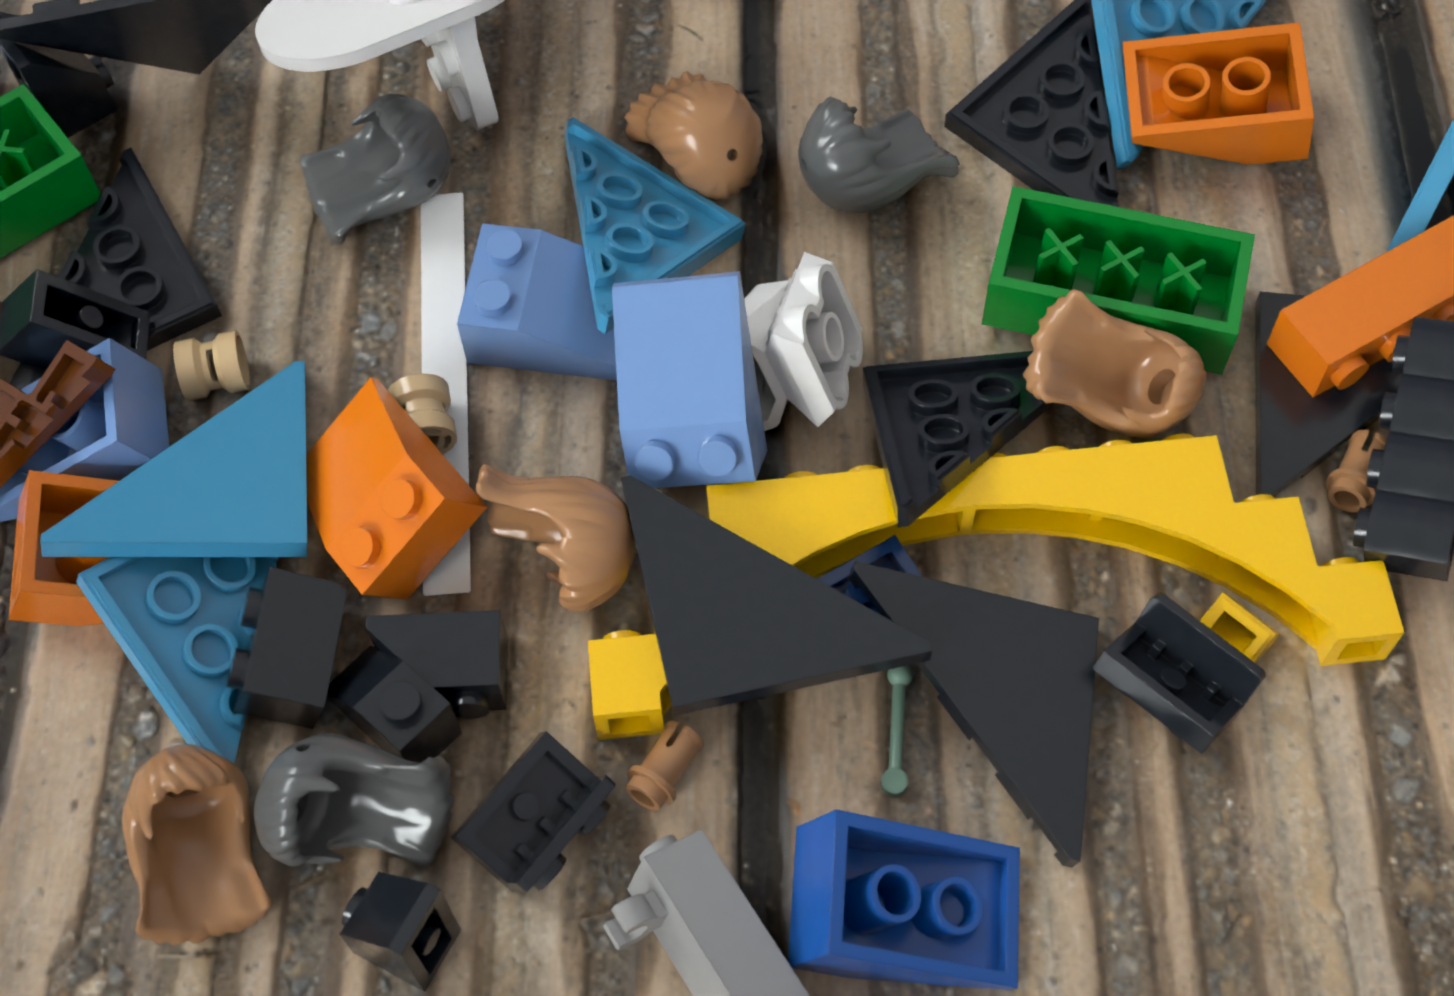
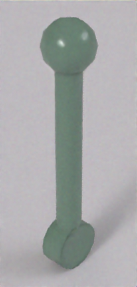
(894, 780)

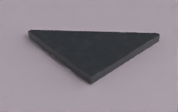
(144, 32)
(1046, 113)
(137, 259)
(944, 421)
(1291, 425)
(743, 620)
(1011, 681)

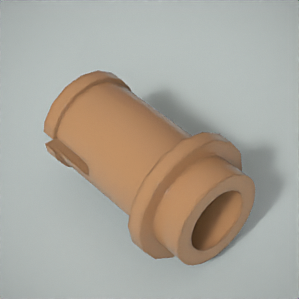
(1348, 483)
(663, 767)

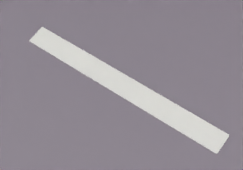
(444, 354)

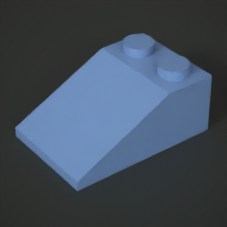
(532, 306)
(687, 381)
(109, 433)

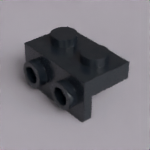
(1180, 672)
(534, 815)

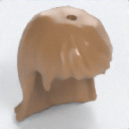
(695, 127)
(1113, 369)
(578, 522)
(192, 847)

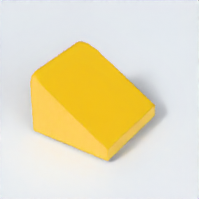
(1240, 627)

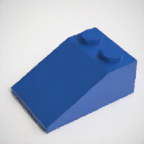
(903, 904)

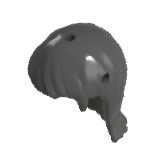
(870, 166)
(381, 169)
(351, 794)

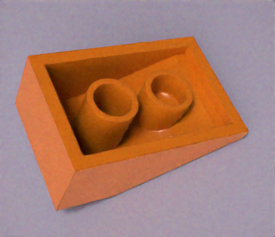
(1222, 94)
(385, 496)
(47, 586)

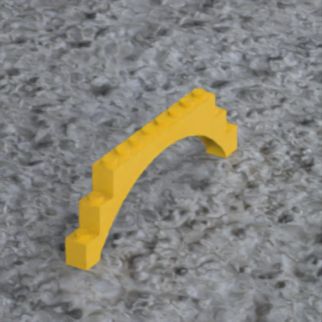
(1142, 497)

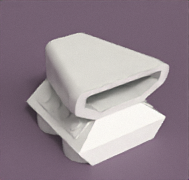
(803, 342)

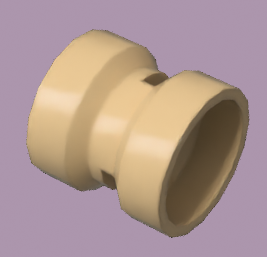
(211, 365)
(427, 402)

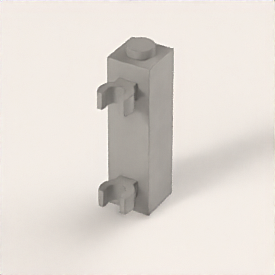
(701, 922)

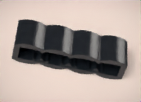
(1415, 473)

